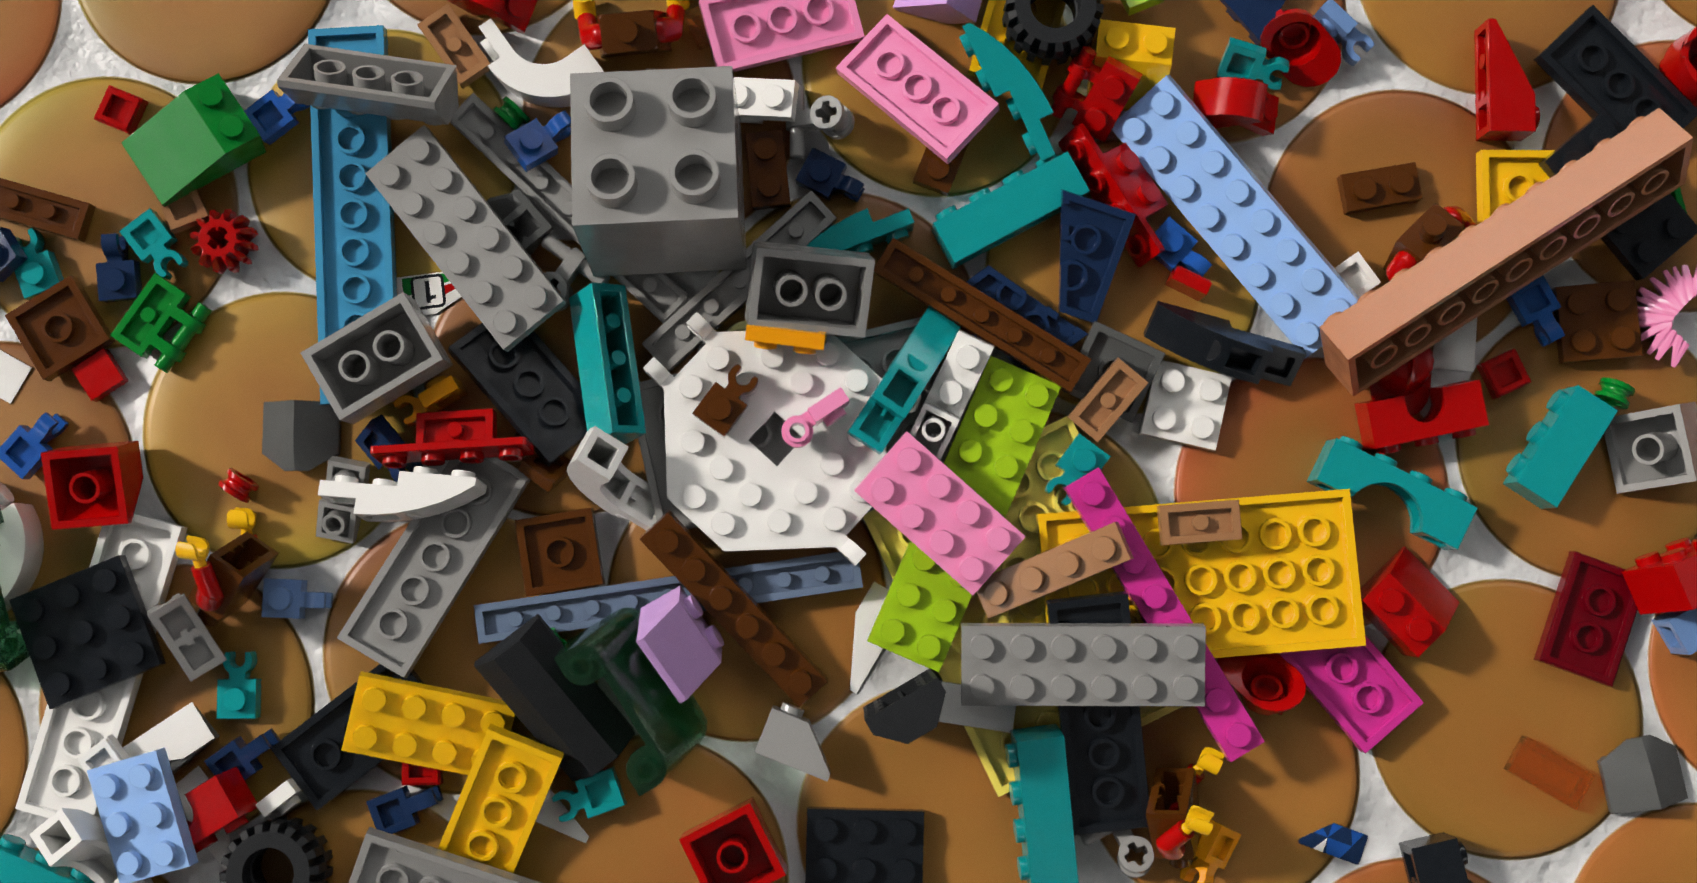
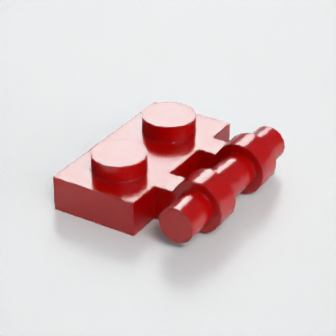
(1106, 98)

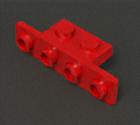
(1121, 182)
(454, 436)

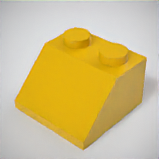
(1137, 46)

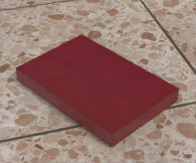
(1588, 620)

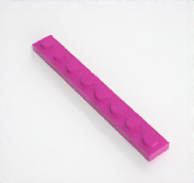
(1159, 604)

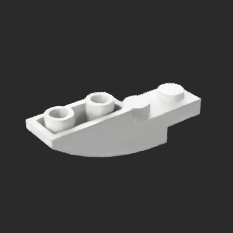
(766, 99)
(951, 392)
(412, 497)

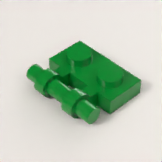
(151, 317)

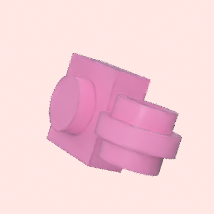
(826, 410)

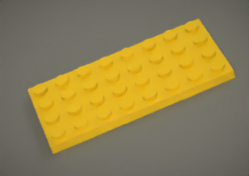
(1271, 592)

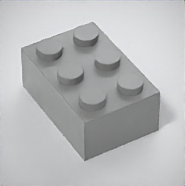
(809, 288)
(376, 358)

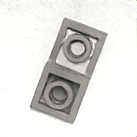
(334, 519)

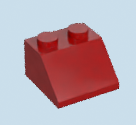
(92, 484)
(1407, 604)

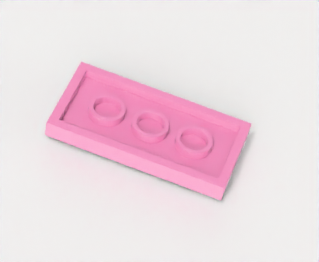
(771, 31)
(917, 89)
(939, 513)

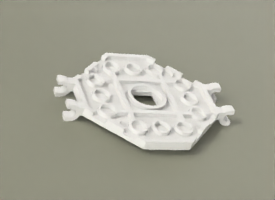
(730, 483)

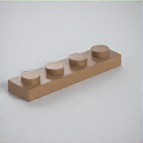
(1054, 569)

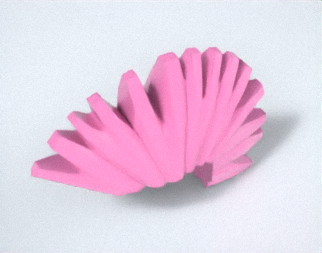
(1661, 310)

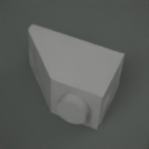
(793, 741)

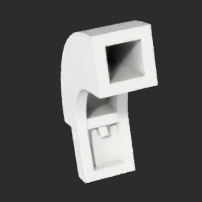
(535, 83)
(604, 479)
(19, 546)
(79, 842)

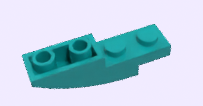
(1004, 73)
(860, 233)
(904, 380)

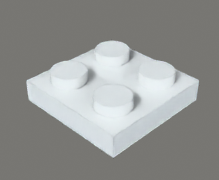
(1185, 406)

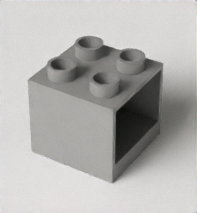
(657, 171)

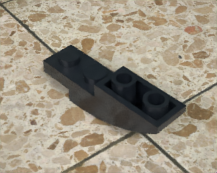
(1220, 347)

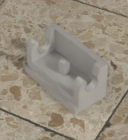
(186, 636)

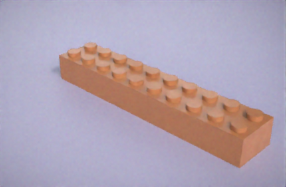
(1506, 251)

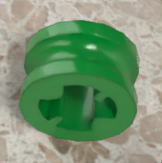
(511, 114)
(1615, 392)

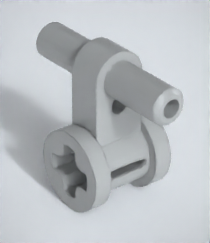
(818, 119)
(572, 264)
(1127, 841)

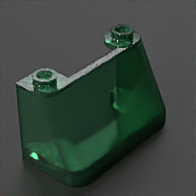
(663, 723)

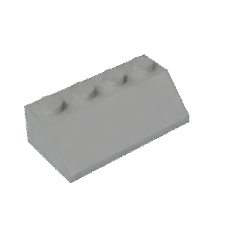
(372, 84)

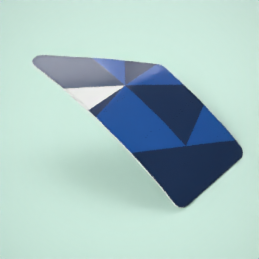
(1337, 842)

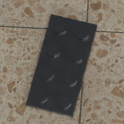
(1610, 74)
(1648, 236)
(527, 388)
(314, 749)

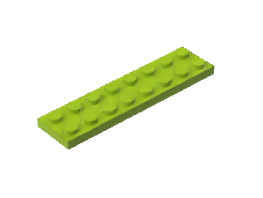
(990, 457)

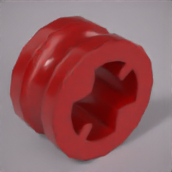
(238, 485)

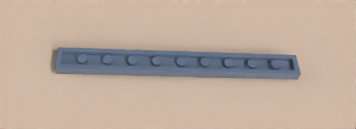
(587, 606)

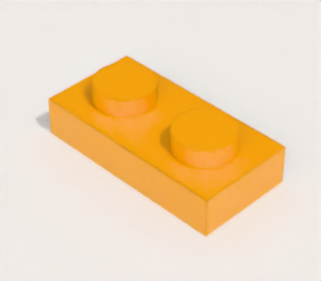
(802, 341)

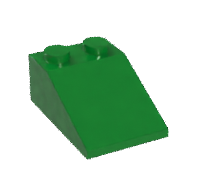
(193, 141)

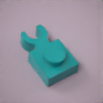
(1249, 62)
(152, 240)
(40, 268)
(1077, 461)
(239, 695)
(594, 794)

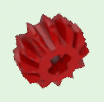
(213, 251)

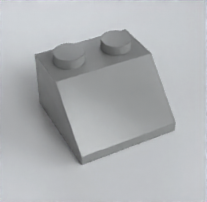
(1653, 447)

